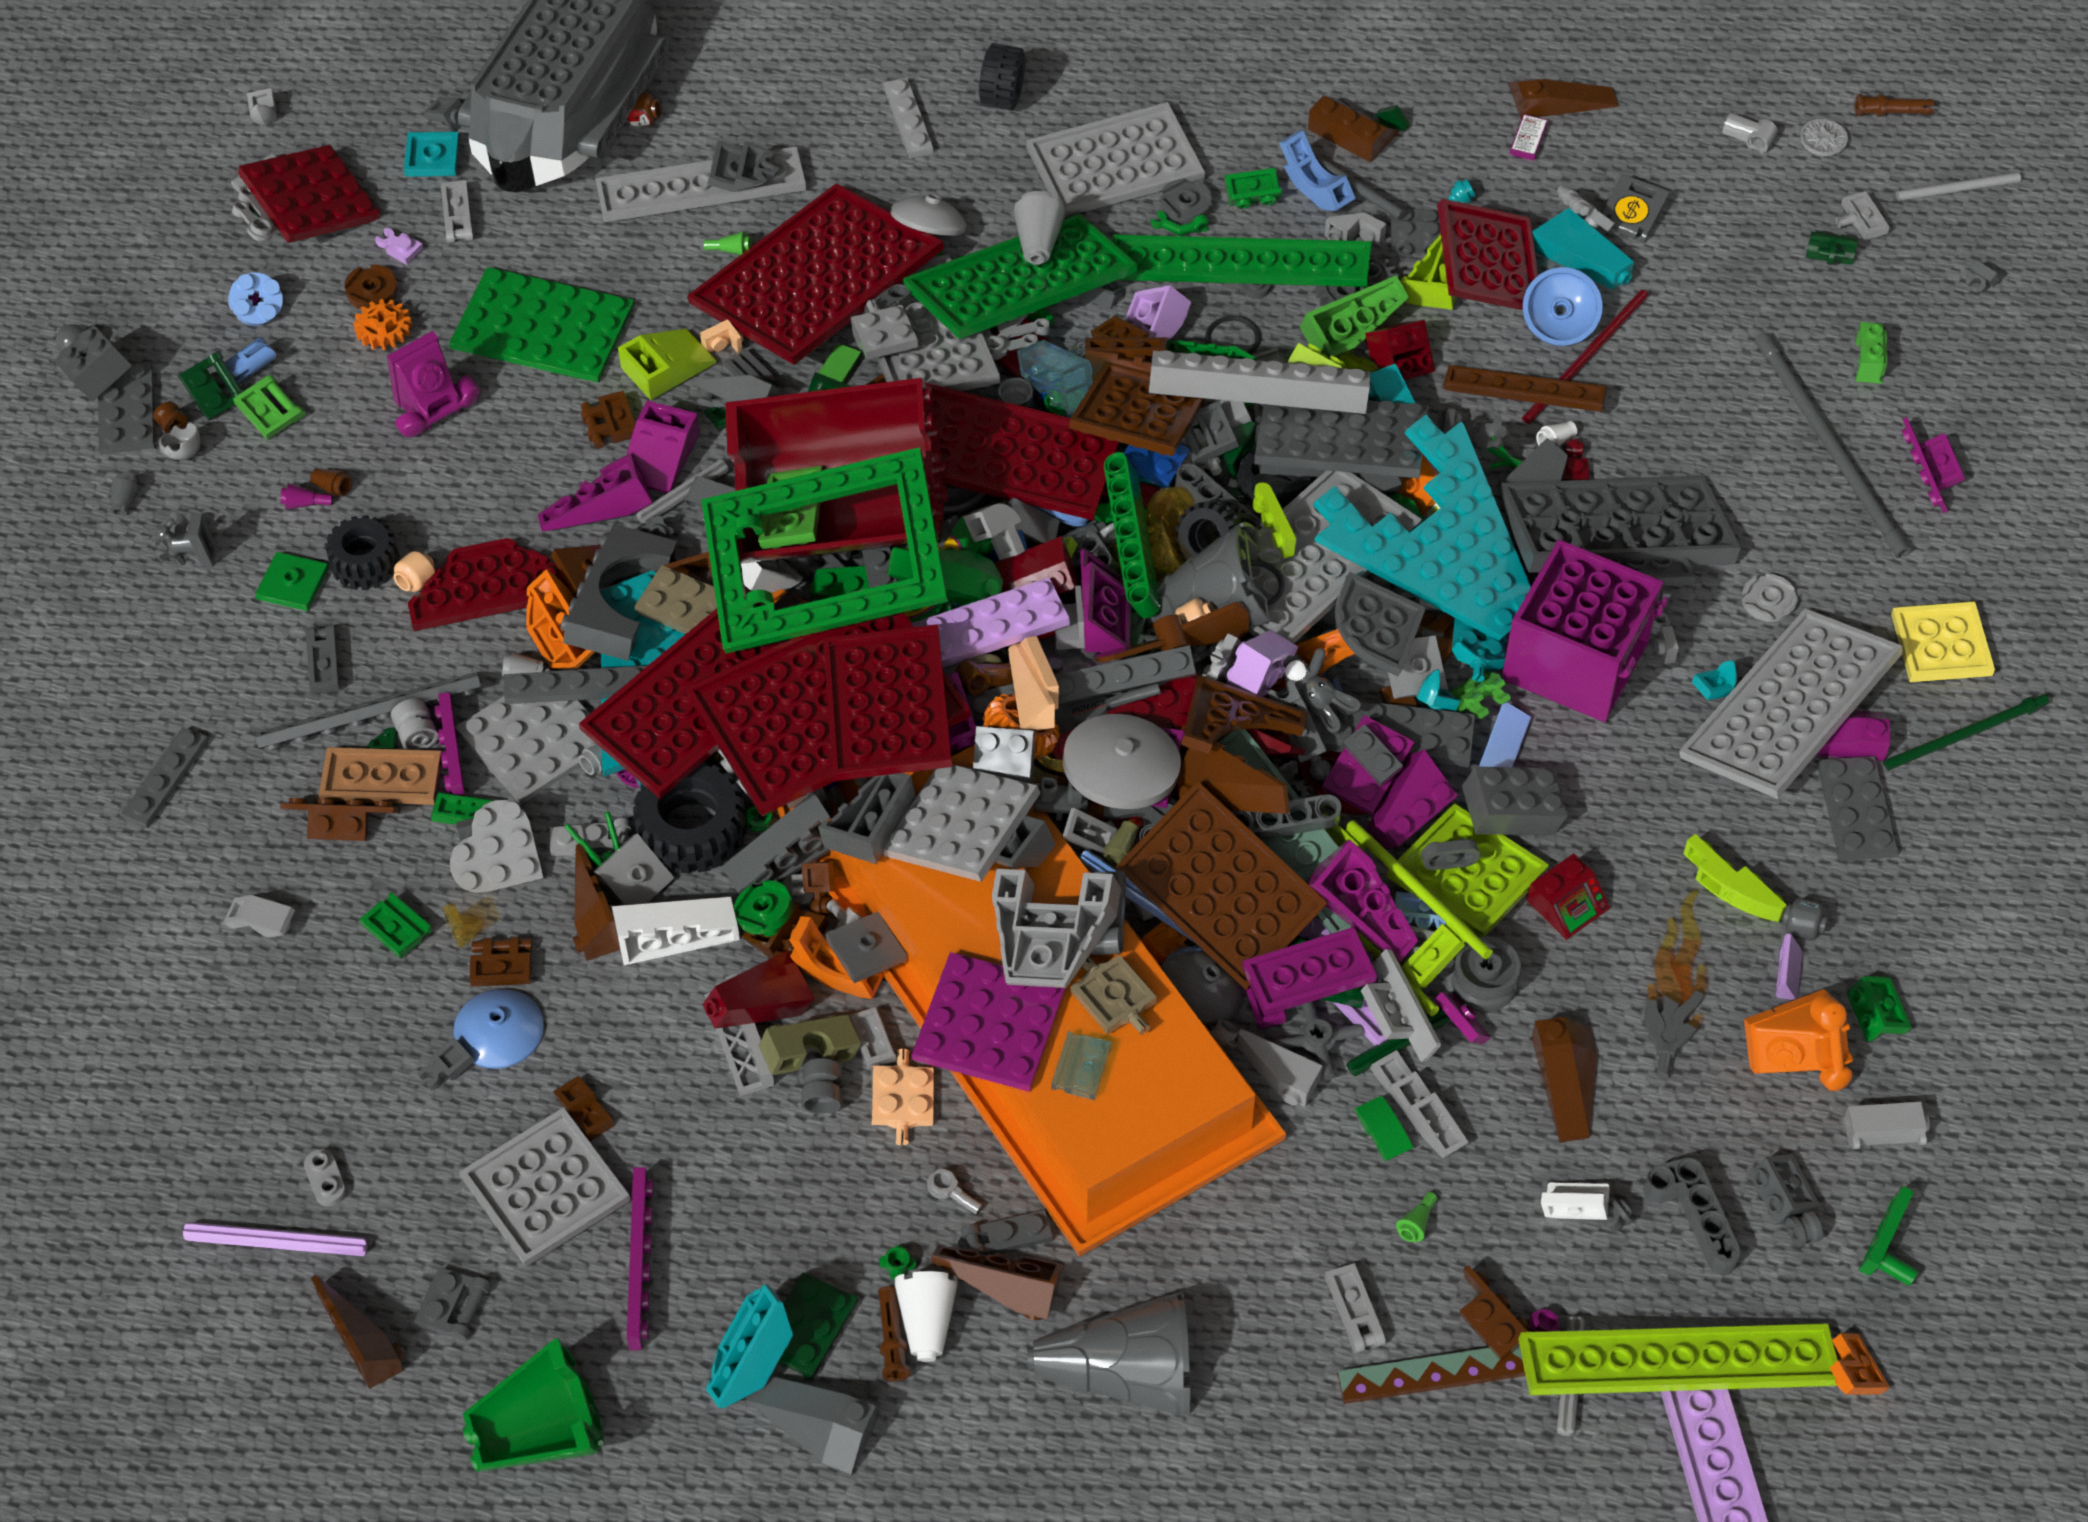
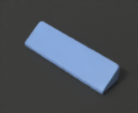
(1506, 737)

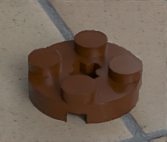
(377, 275)

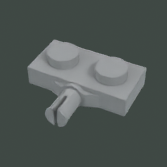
(1863, 215)

